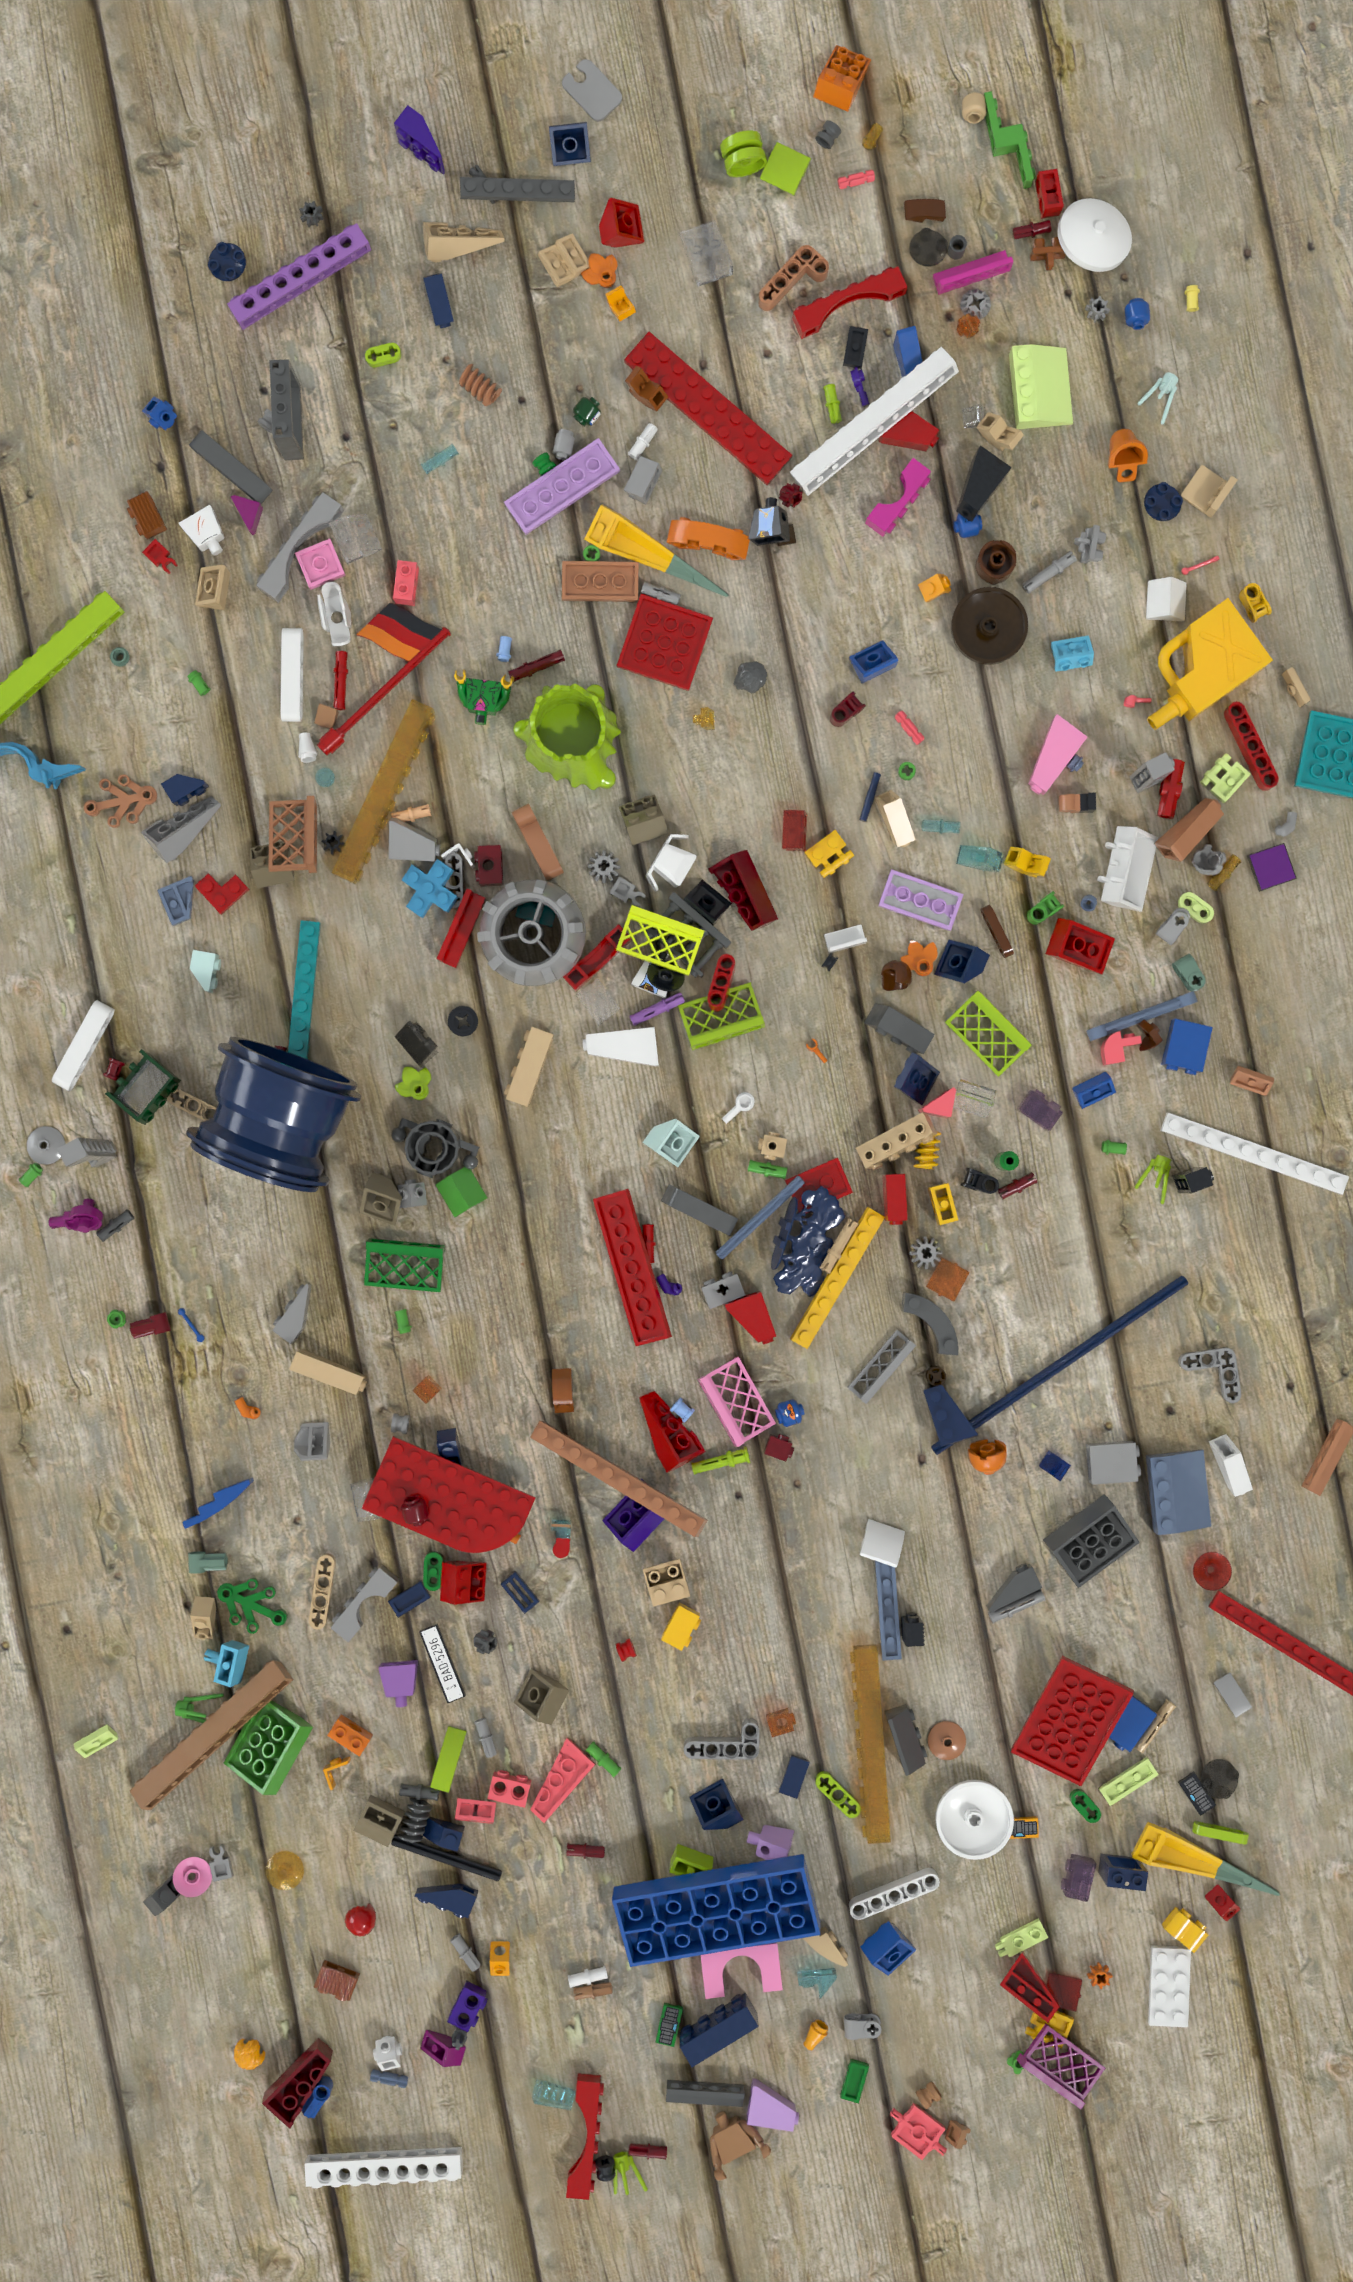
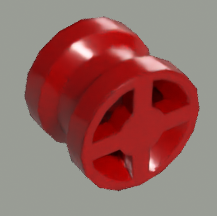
(626, 1649)

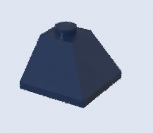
(961, 962)
(716, 1807)

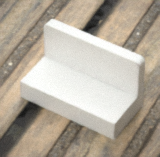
(845, 938)

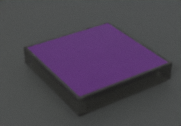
(1271, 867)

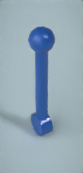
(200, 1338)

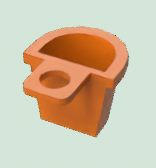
(1126, 453)

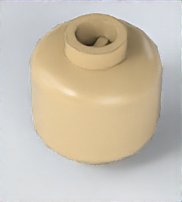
(974, 107)

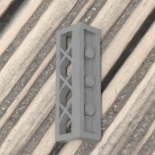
(887, 1371)

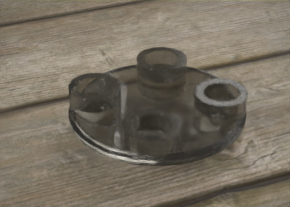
(928, 247)
(1219, 1779)

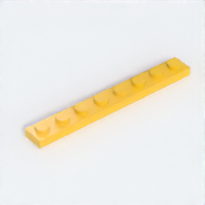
(837, 1279)

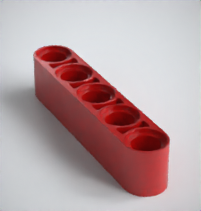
(1249, 755)

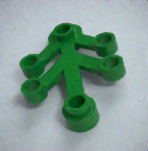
(249, 1603)

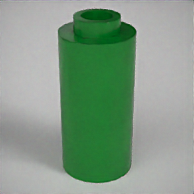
(1000, 1161)

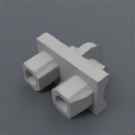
(1088, 544)

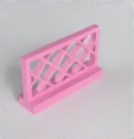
(721, 1409)

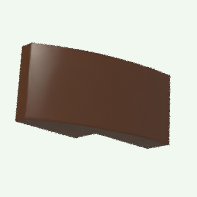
(921, 209)

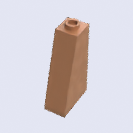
(1189, 830)

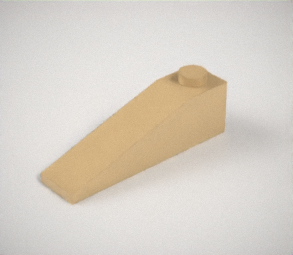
(448, 242)

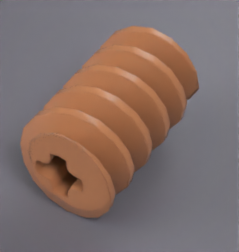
(479, 387)

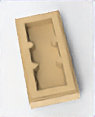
(1296, 687)

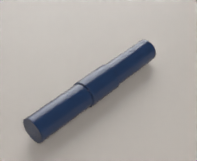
(870, 797)

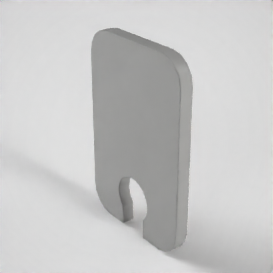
(596, 94)

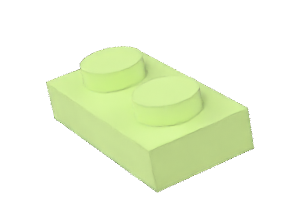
(95, 1741)

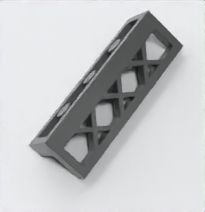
(705, 2093)

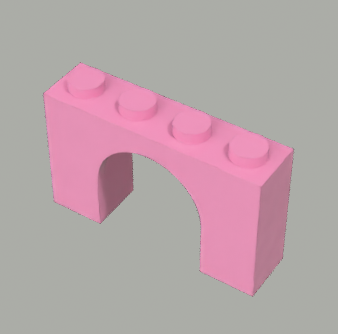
(765, 1956)

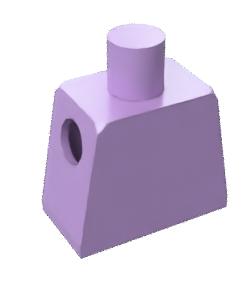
(772, 1842)

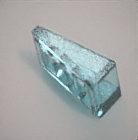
(545, 2101)

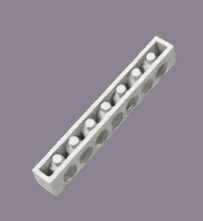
(391, 2159)

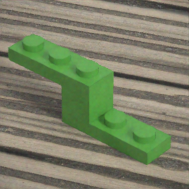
(1009, 140)

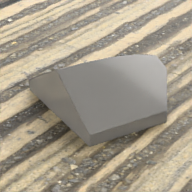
(313, 1441)

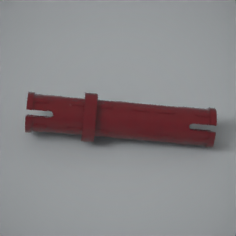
(532, 667)

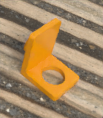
(334, 1763)
(499, 1963)

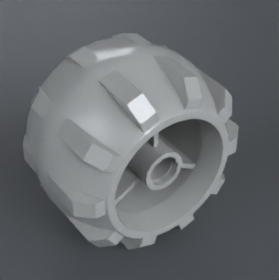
(544, 894)

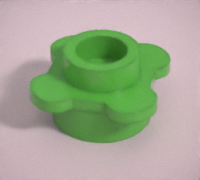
(1011, 2061)

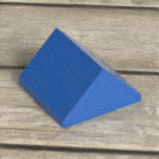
(873, 661)

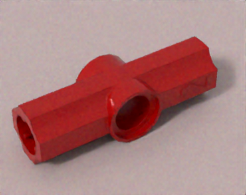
(1170, 791)

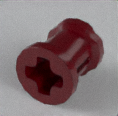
(114, 1069)

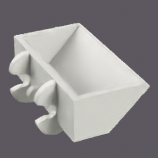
(1128, 868)

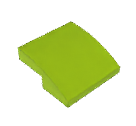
(785, 168)

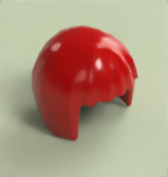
(360, 1920)

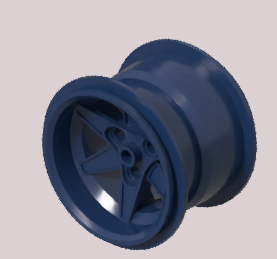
(273, 1115)

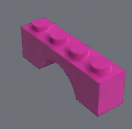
(883, 516)

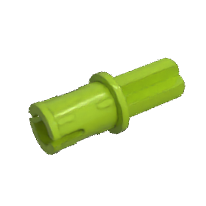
(832, 403)

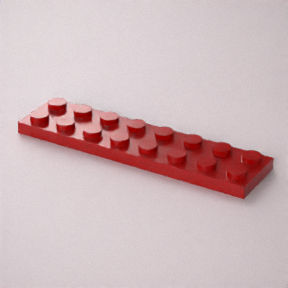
(632, 1267)

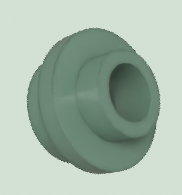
(116, 652)

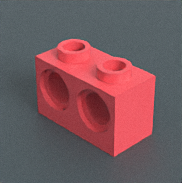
(406, 583)
(508, 1794)
(475, 1811)

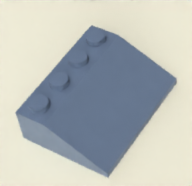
(1178, 1491)

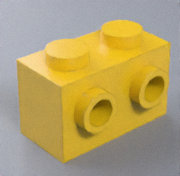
(680, 1626)

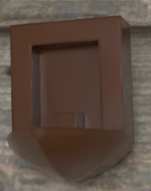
(1152, 1036)

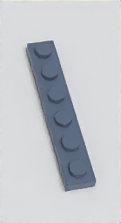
(888, 1611)

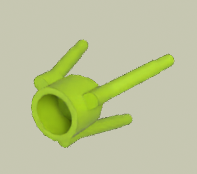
(1162, 1166)
(622, 2163)

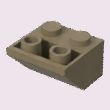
(643, 819)
(260, 866)
(379, 1820)

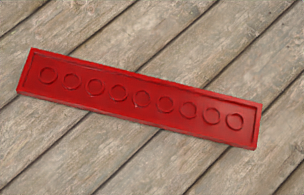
(709, 409)

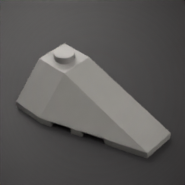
(175, 834)

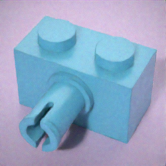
(229, 1662)

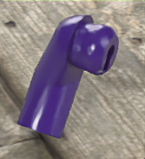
(669, 1287)

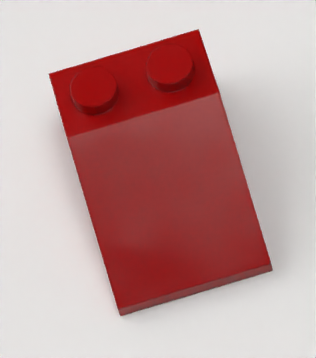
(1080, 945)

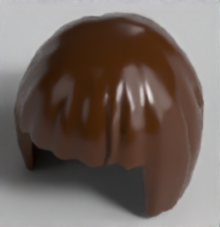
(896, 976)

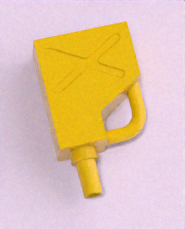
(1217, 659)

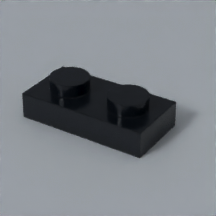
(855, 347)

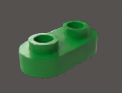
(432, 1570)

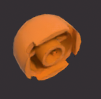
(987, 1456)

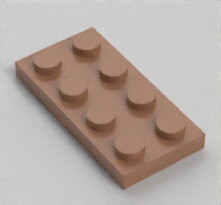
(600, 581)

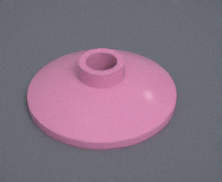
(202, 1878)

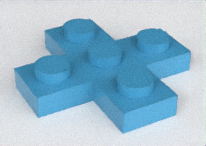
(430, 888)

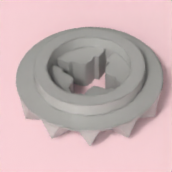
(978, 295)

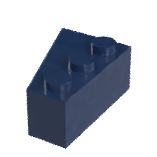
(947, 1417)

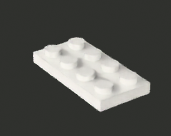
(1169, 1986)

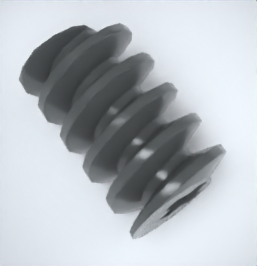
(416, 1821)

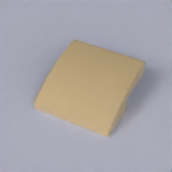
(564, 260)

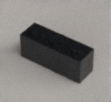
(1193, 1180)

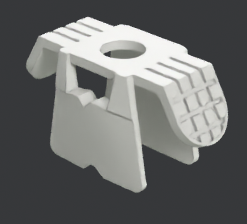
(334, 603)
(671, 863)

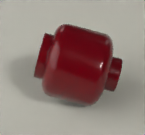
(414, 1510)

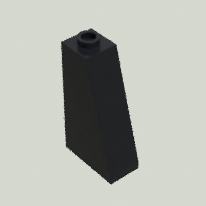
(982, 481)

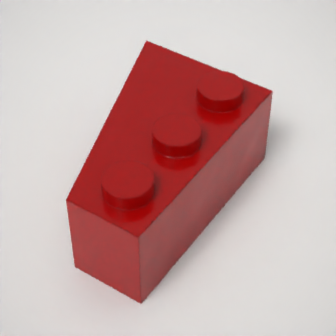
(1030, 1989)

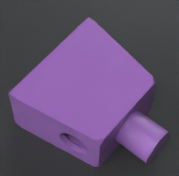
(399, 1680)

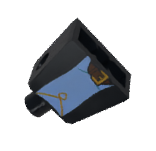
(769, 524)

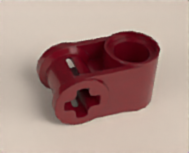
(849, 708)

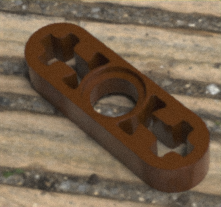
(997, 931)

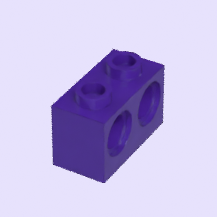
(464, 2005)

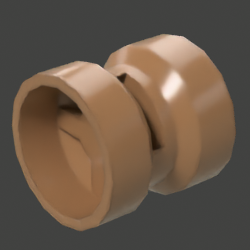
(928, 2095)

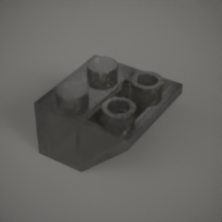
(416, 1044)

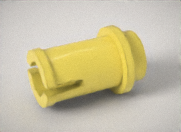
(1192, 298)

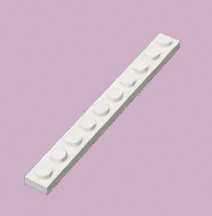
(1254, 1153)

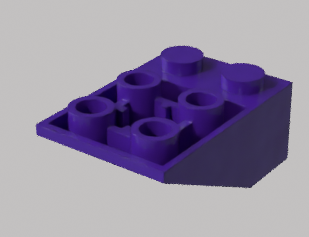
(416, 136)

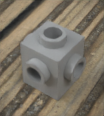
(412, 1194)

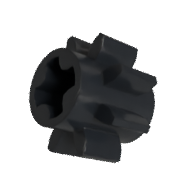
(330, 838)

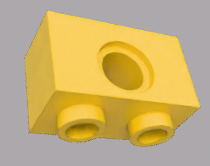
(943, 1204)

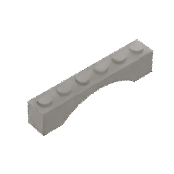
(276, 578)
(86, 1149)

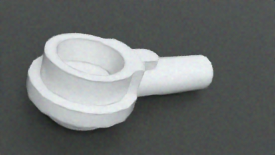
(744, 1102)

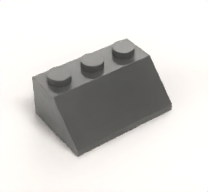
(906, 1738)

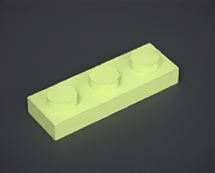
(1128, 1781)

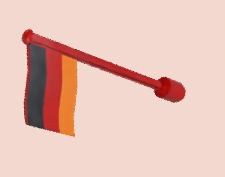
(401, 636)

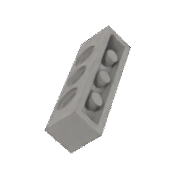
(1152, 772)

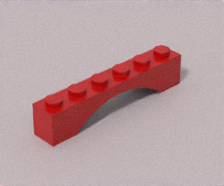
(884, 287)
(579, 2175)

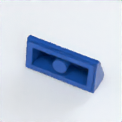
(1094, 1090)

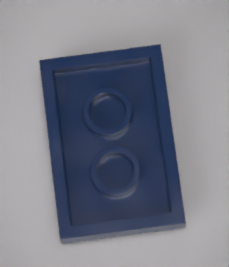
(916, 1078)

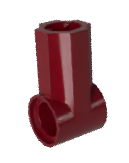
(154, 1325)

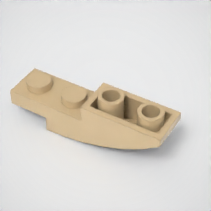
(827, 1947)

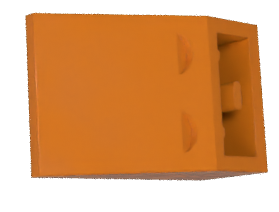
(841, 78)

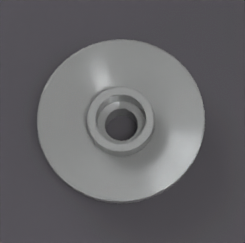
(53, 1139)

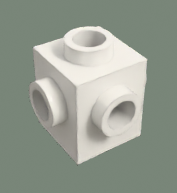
(387, 2053)

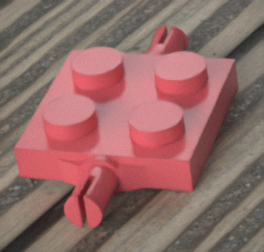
(918, 2131)

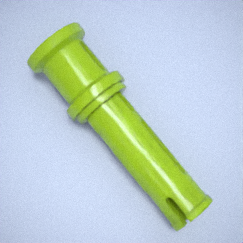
(730, 1458)

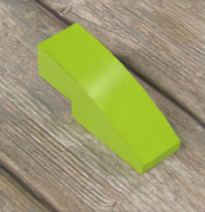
(448, 1759)

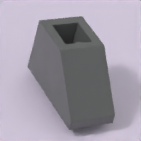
(162, 1897)

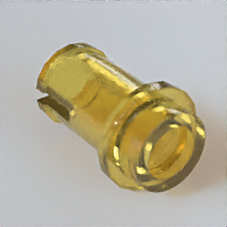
(870, 140)

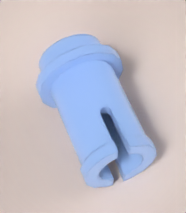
(504, 649)

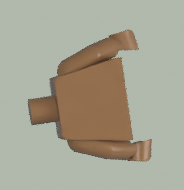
(732, 2140)

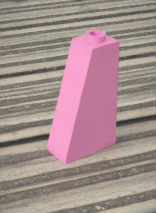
(1056, 752)

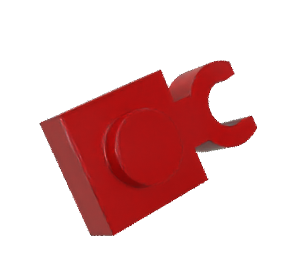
(158, 555)

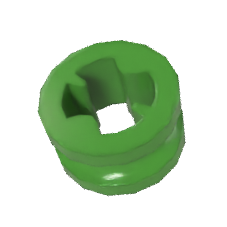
(593, 548)
(910, 766)

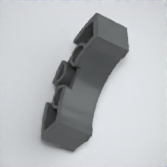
(936, 1319)

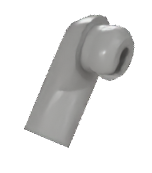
(1288, 827)

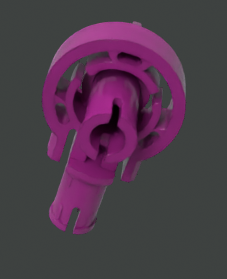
(80, 1218)

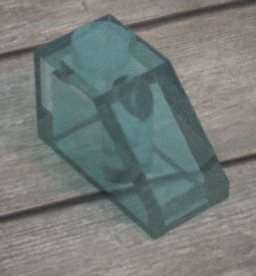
(980, 858)

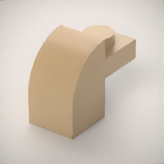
(998, 433)

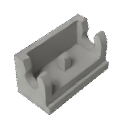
(643, 480)

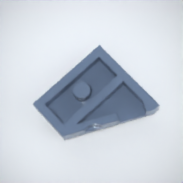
(178, 900)

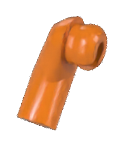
(247, 1411)

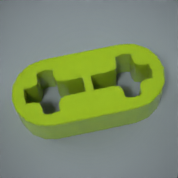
(382, 352)

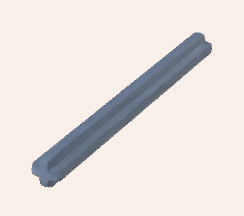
(760, 1217)

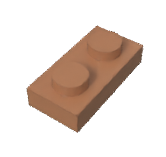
(1252, 1080)

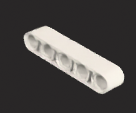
(292, 674)
(83, 1045)
(887, 1901)

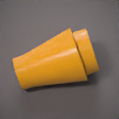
(816, 2034)

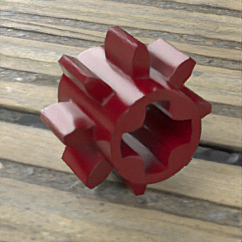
(790, 495)

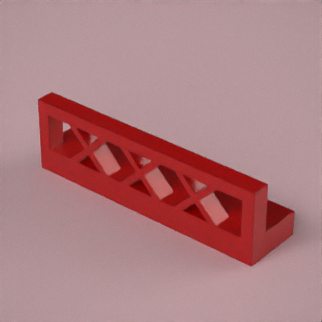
(461, 928)

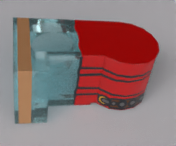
(562, 1544)

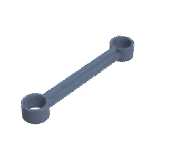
(1145, 1014)

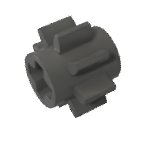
(311, 219)
(485, 1642)

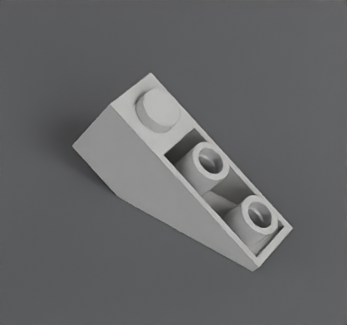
(294, 1319)

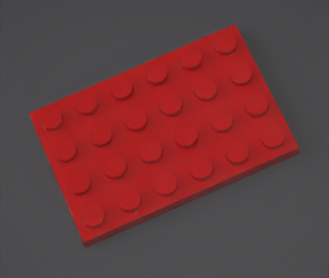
(1072, 1720)

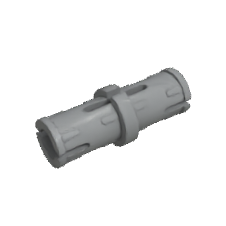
(660, 593)

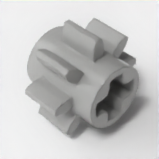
(1102, 310)

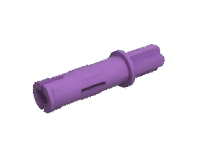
(658, 1008)

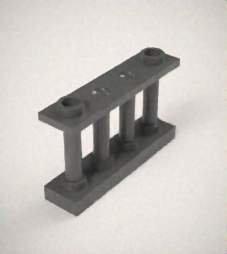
(690, 917)

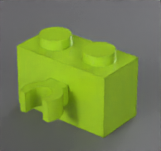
(689, 1861)

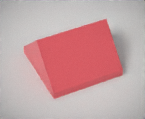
(941, 1105)

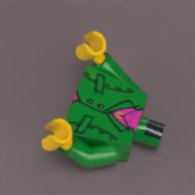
(483, 696)

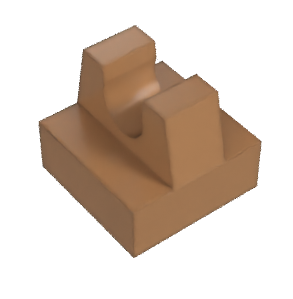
(956, 2134)

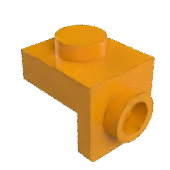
(619, 303)
(935, 587)

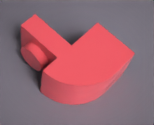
(1112, 1047)

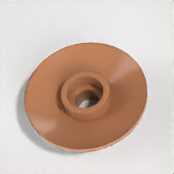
(943, 1731)

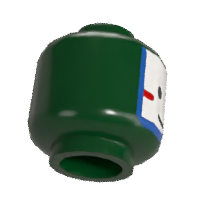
(586, 411)

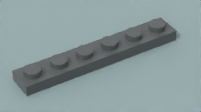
(517, 189)

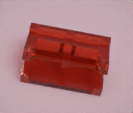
(794, 830)

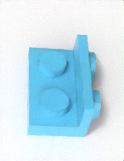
(1072, 653)

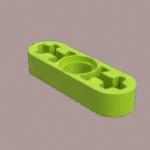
(824, 1788)
(1220, 1832)

